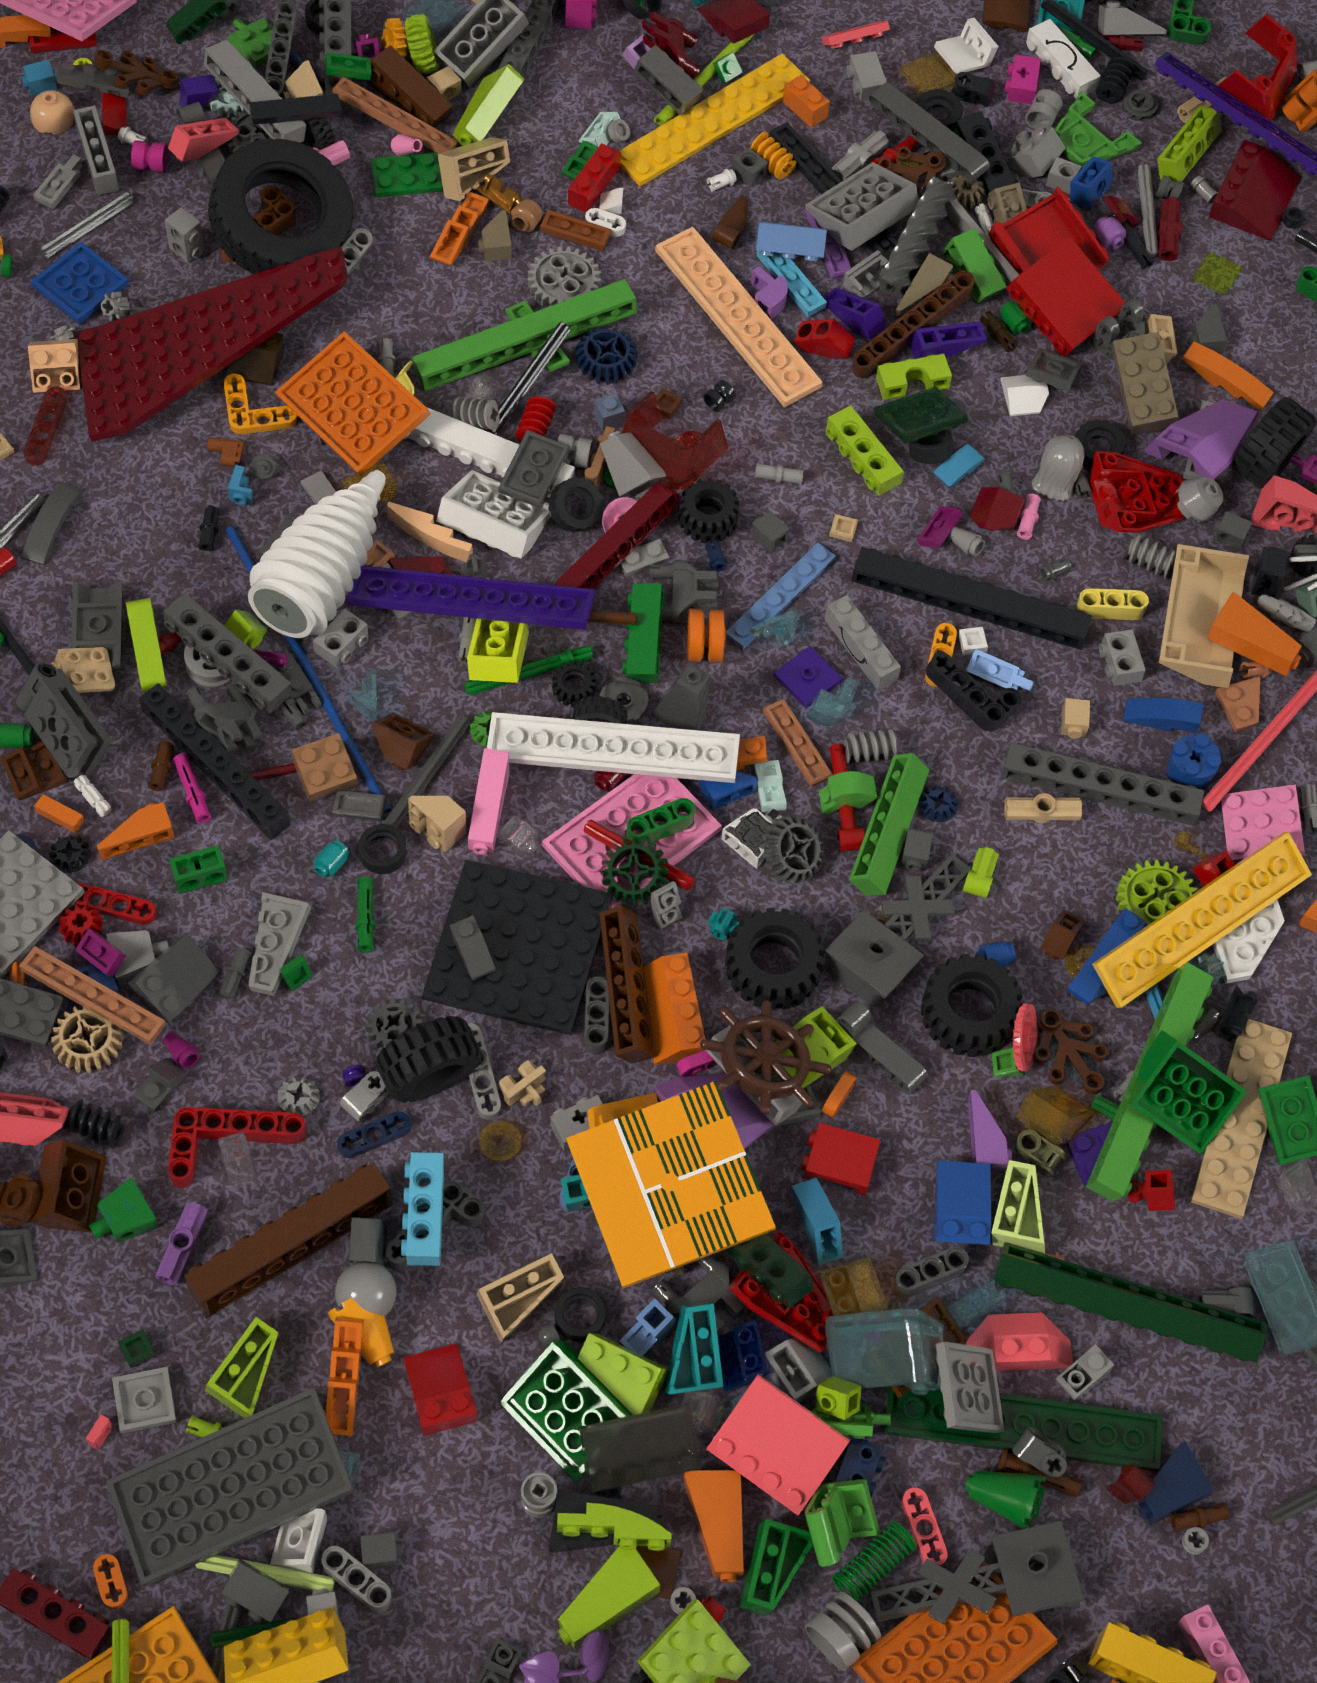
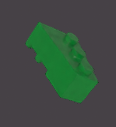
(772, 1564)

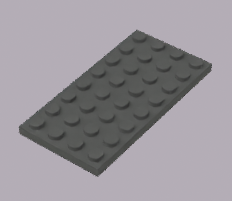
(229, 1487)

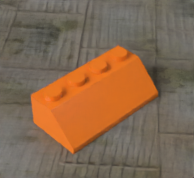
(673, 1009)

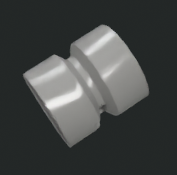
(1043, 109)
(582, 450)
(538, 1494)

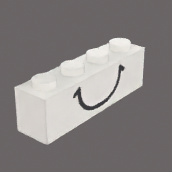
(1062, 58)

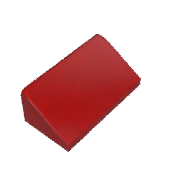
(113, 113)

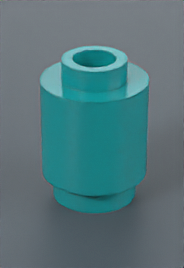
(330, 859)

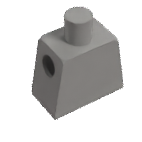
(138, 952)

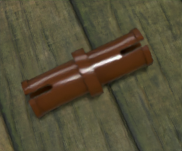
(161, 766)
(1199, 1517)

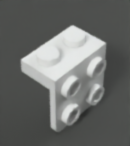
(970, 50)

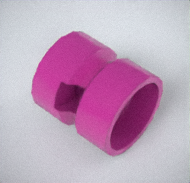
(148, 156)

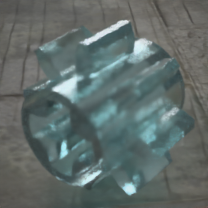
(1210, 965)

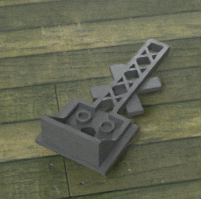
(878, 974)
(1026, 1589)

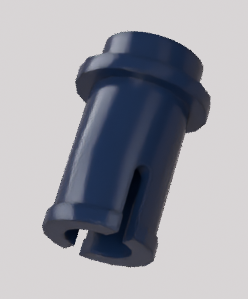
(717, 560)

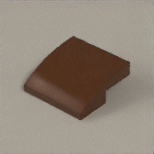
(1006, 13)
(32, 771)

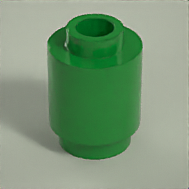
(1015, 318)
(15, 735)

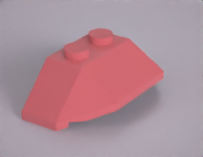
(29, 1118)
(1023, 1342)

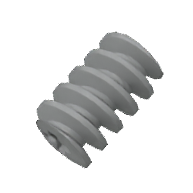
(475, 412)
(1150, 555)
(870, 745)

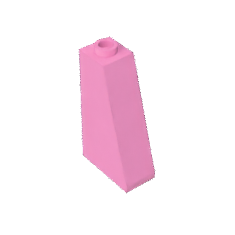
(488, 801)

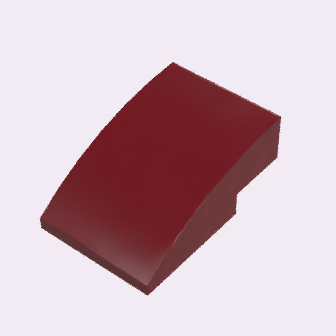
(735, 18)

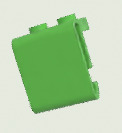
(836, 1515)

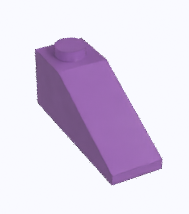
(987, 1139)

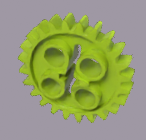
(1145, 880)

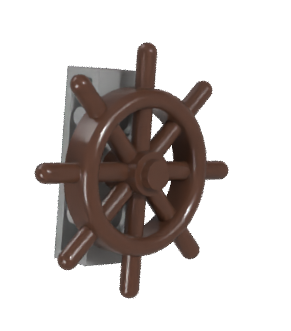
(758, 1065)

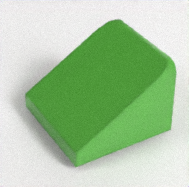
(1004, 1064)

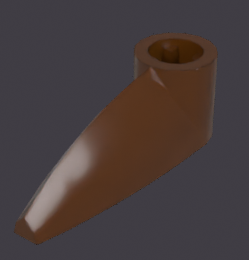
(732, 224)

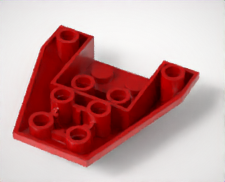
(1133, 494)
(803, 1320)

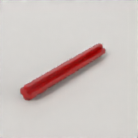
(610, 838)

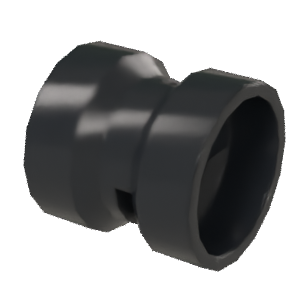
(720, 395)

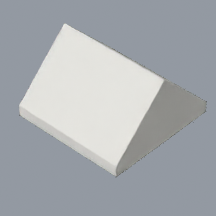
(300, 1542)

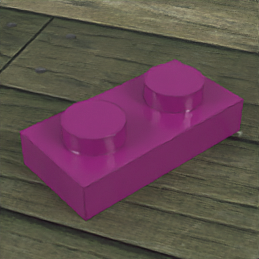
(939, 527)
(100, 952)

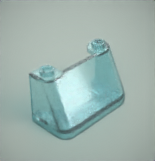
(885, 1349)

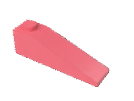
(1285, 505)

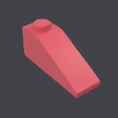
(199, 138)

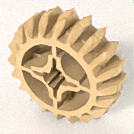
(63, 1046)

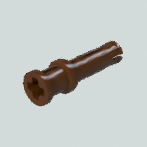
(1012, 1464)

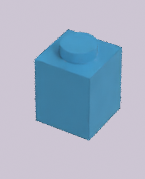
(38, 77)

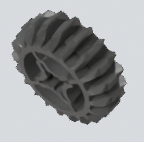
(783, 845)

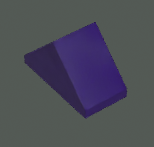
(198, 89)

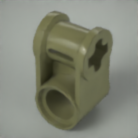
(1041, 1153)

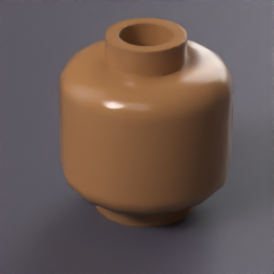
(526, 216)

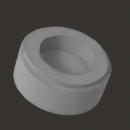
(619, 131)

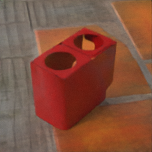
(837, 345)

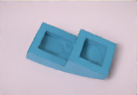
(958, 465)

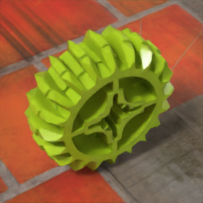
(422, 44)

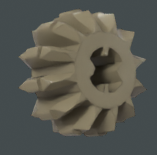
(968, 193)

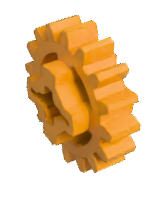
(395, 36)

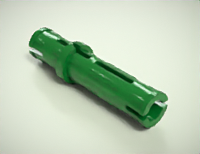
(365, 923)

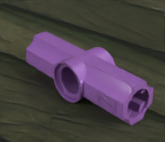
(187, 1229)

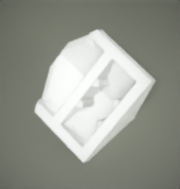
(1024, 395)

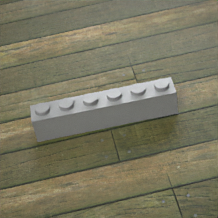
(248, 86)

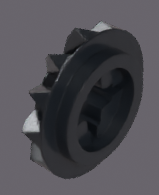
(79, 858)

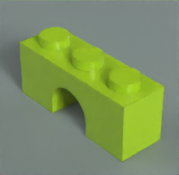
(930, 370)

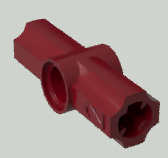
(1169, 229)

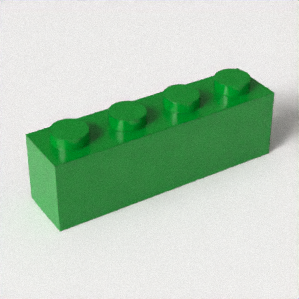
(644, 637)

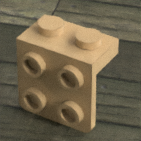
(86, 668)

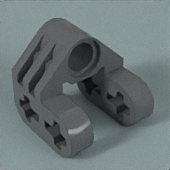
(1128, 322)

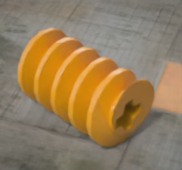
(778, 161)

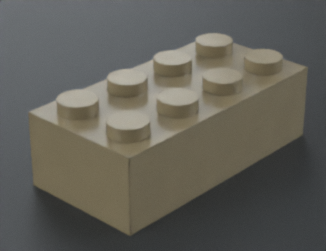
(1144, 383)

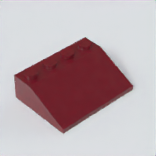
(1254, 191)

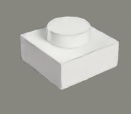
(972, 639)

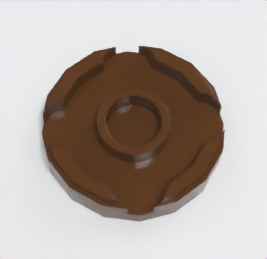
(19, 1200)

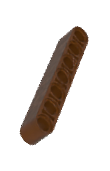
(917, 315)

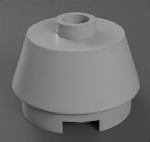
(1199, 498)

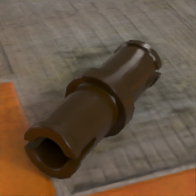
(998, 331)

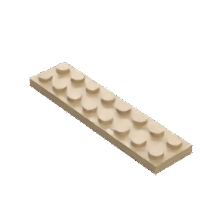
(1235, 1150)

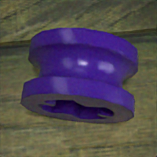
(353, 1075)

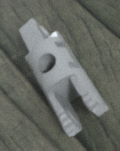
(1286, 613)

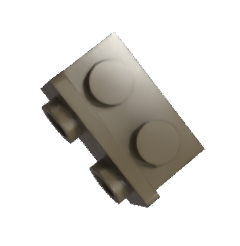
(1006, 202)

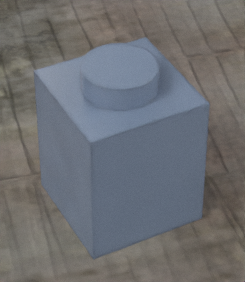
(609, 412)

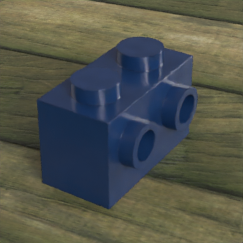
(861, 1462)

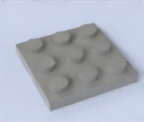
(969, 1387)

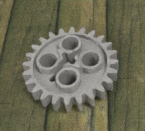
(562, 276)

